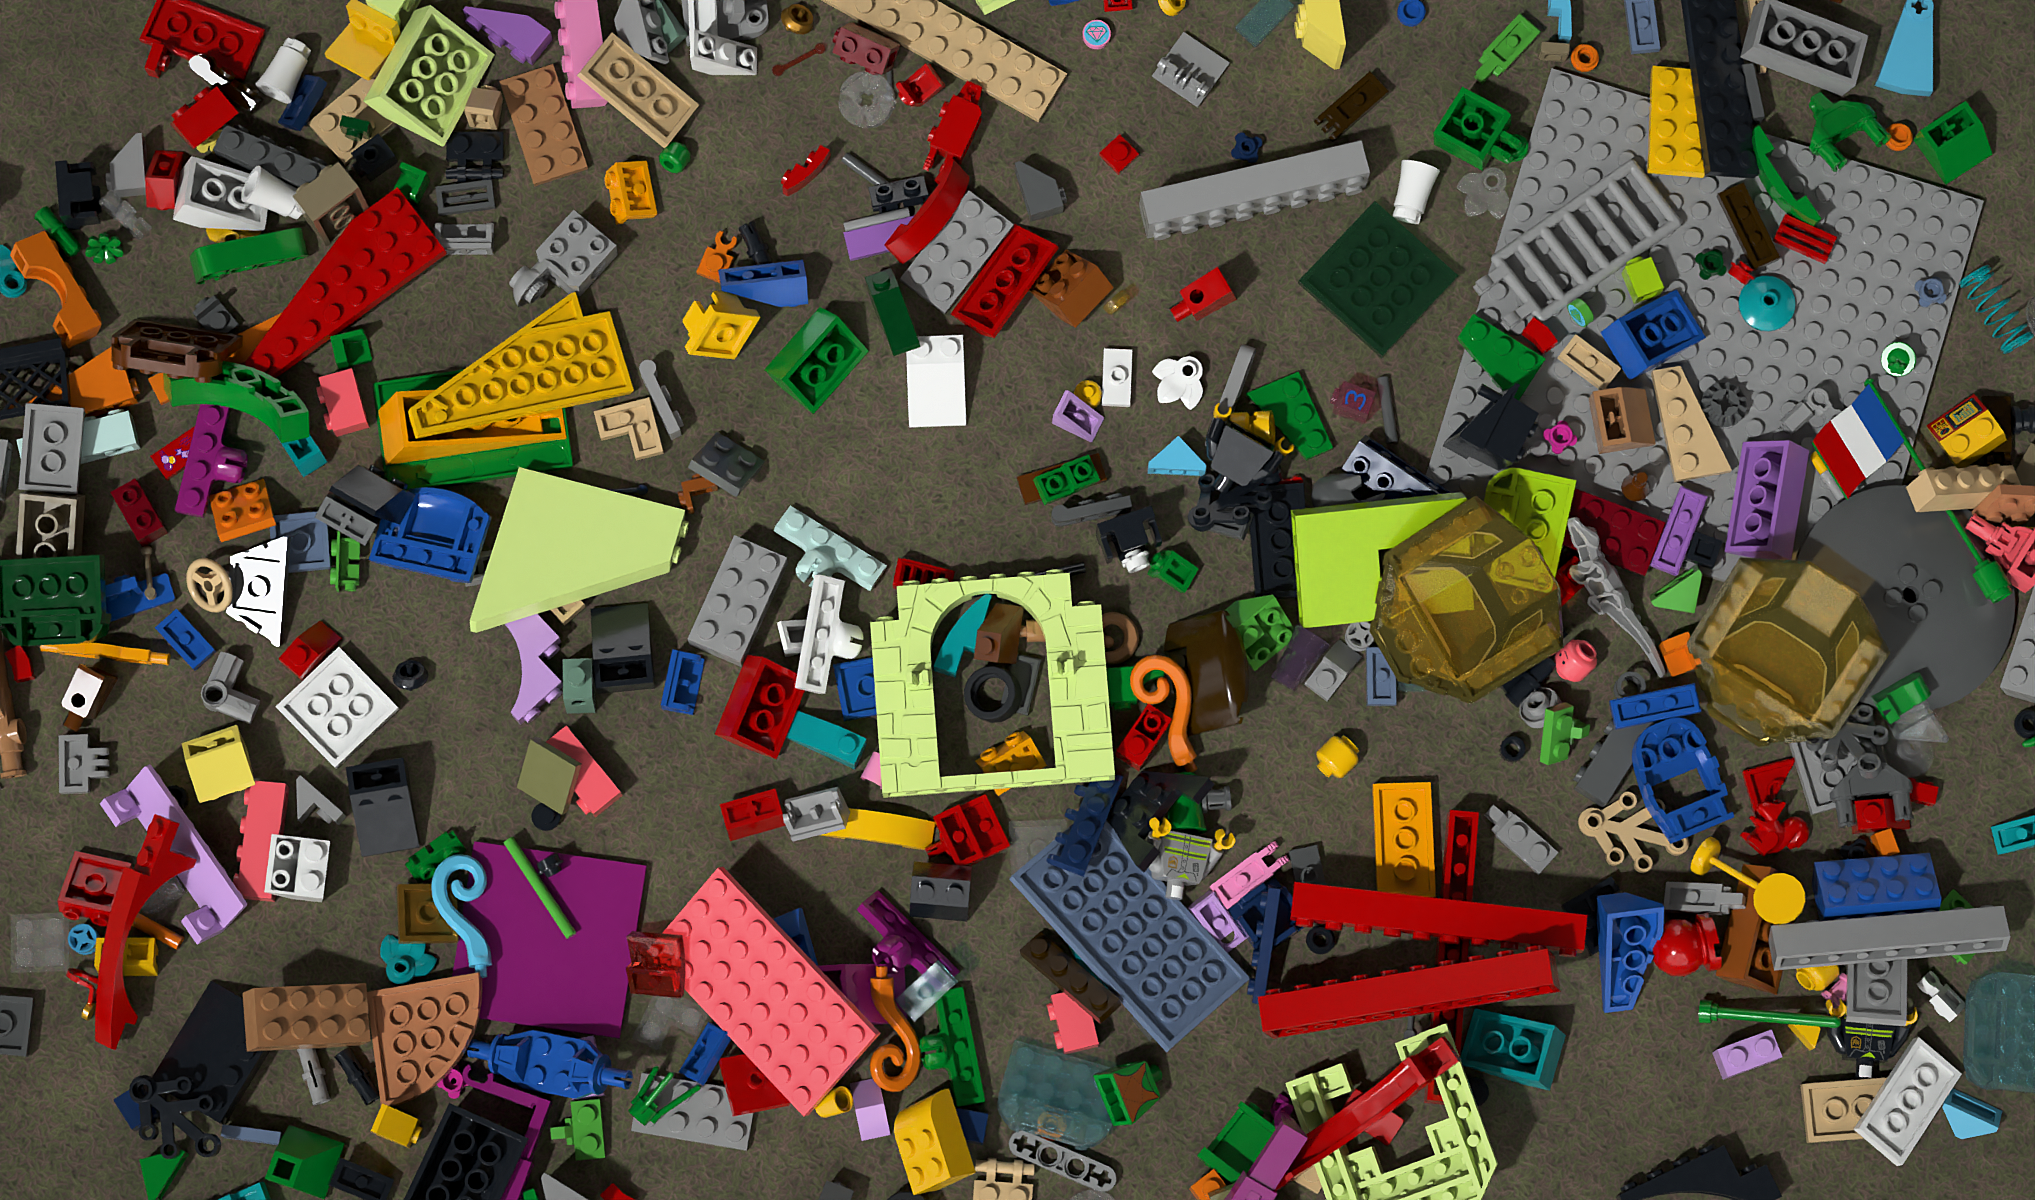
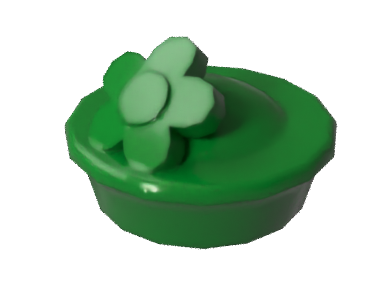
(1898, 359)

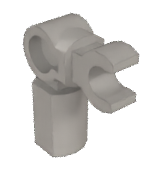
(1814, 401)

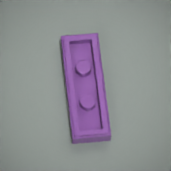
(1678, 531)

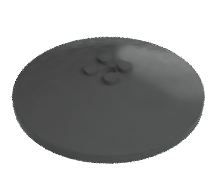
(1886, 546)

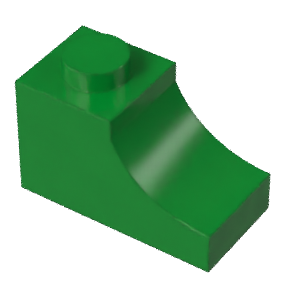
(1119, 686)

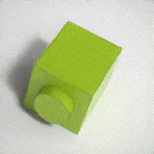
(1642, 279)

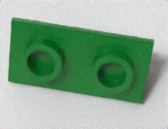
(423, 865)

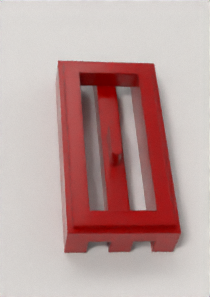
(1825, 236)

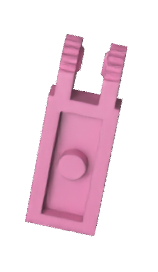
(1247, 876)

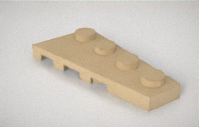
(1687, 433)

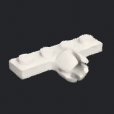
(825, 635)

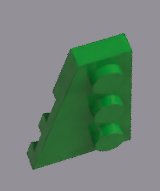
(1500, 355)

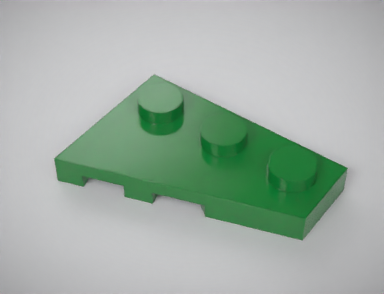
(1294, 414)

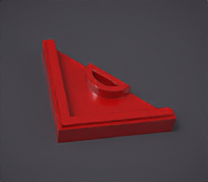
(1765, 781)

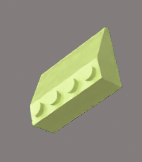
(429, 76)

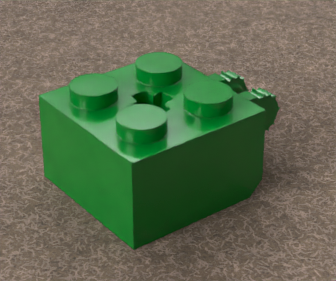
(1480, 145)

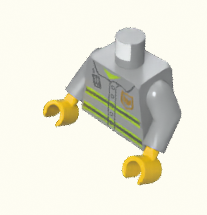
(1183, 857)

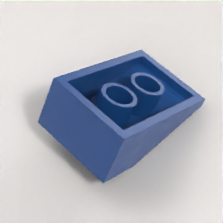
(1652, 334)

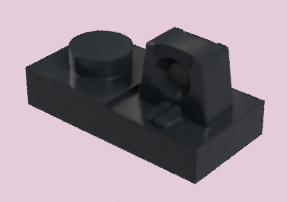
(360, 1181)

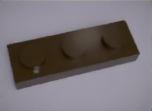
(1748, 226)

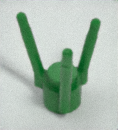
(644, 1107)

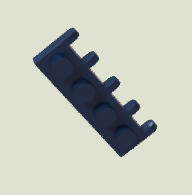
(1087, 825)

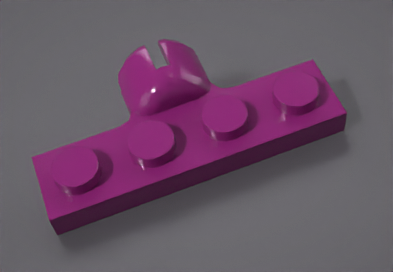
(208, 461)
(901, 940)

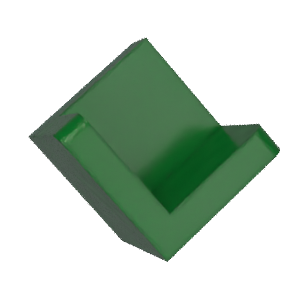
(412, 183)
(351, 349)

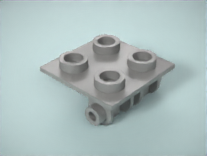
(1190, 69)

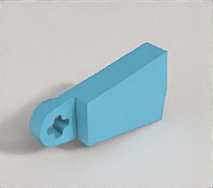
(1910, 53)

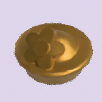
(797, 19)

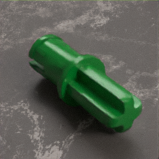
(58, 231)

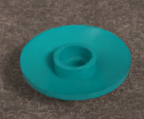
(1764, 316)

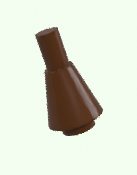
(1636, 486)

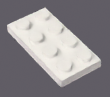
(1907, 1101)

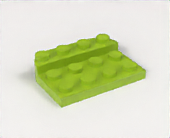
(1536, 505)

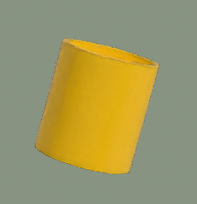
(835, 1102)

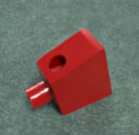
(1215, 295)

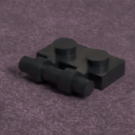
(475, 147)

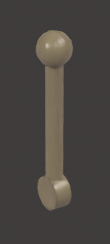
(150, 592)

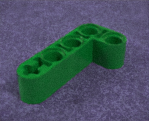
(247, 254)

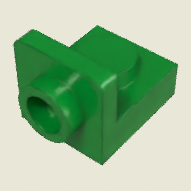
(1172, 570)

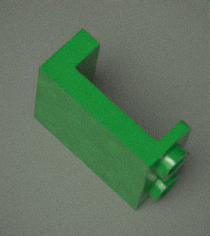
(1238, 1143)

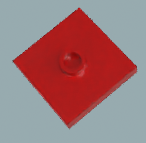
(748, 1087)

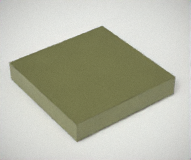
(549, 775)

